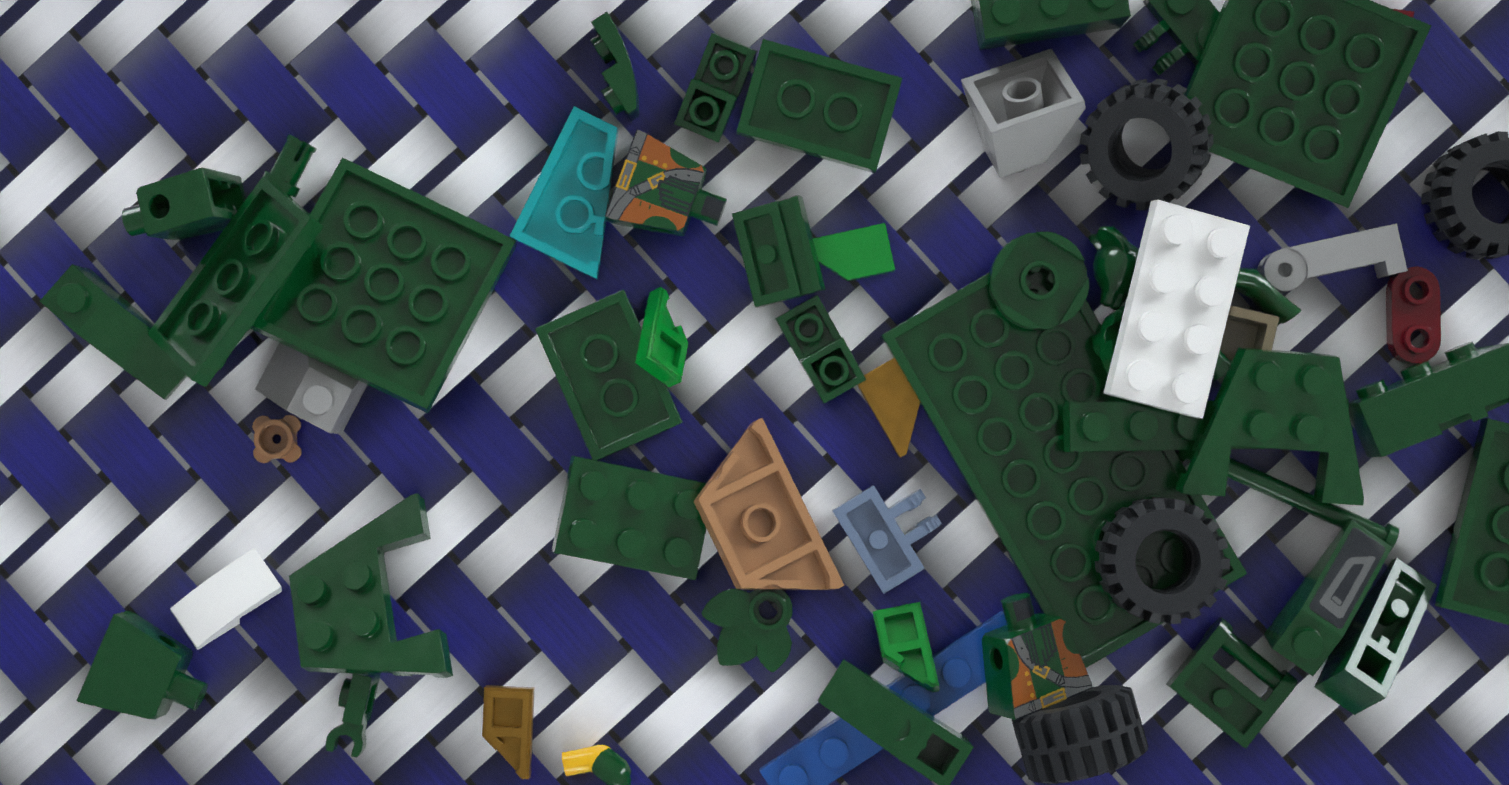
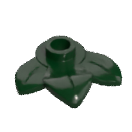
(747, 631)

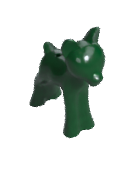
(1115, 267)

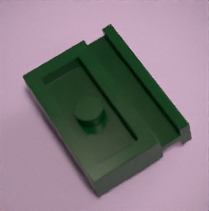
(778, 251)

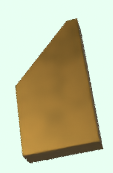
(892, 403)
(509, 724)

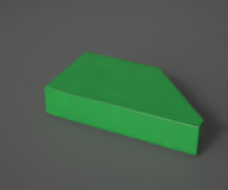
(856, 252)
(661, 344)
(906, 643)

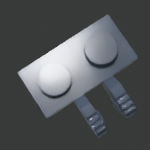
(879, 538)

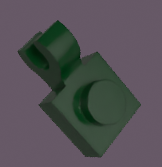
(358, 700)

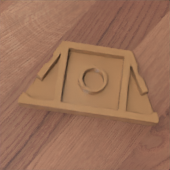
(762, 520)

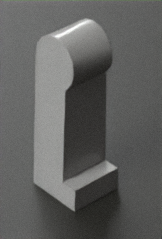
(1376, 247)

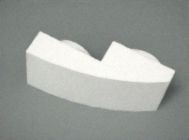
(225, 598)

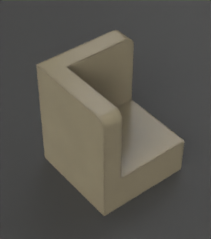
(1248, 330)

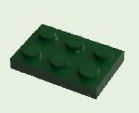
(819, 106)
(597, 371)
(630, 518)

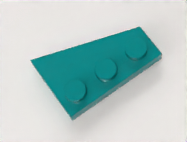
(572, 195)

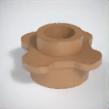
(266, 429)

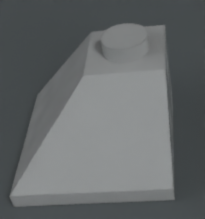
(1023, 110)
(310, 389)

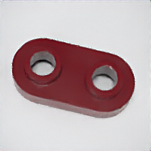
(1408, 314)

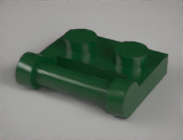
(1222, 695)

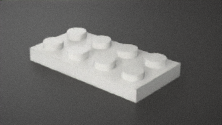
(1176, 309)

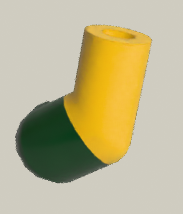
(600, 761)

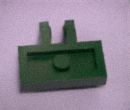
(1188, 25)

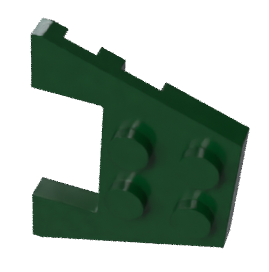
(1279, 404)
(347, 609)

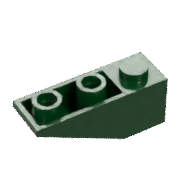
(896, 724)

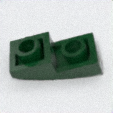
(620, 78)
(715, 87)
(820, 349)

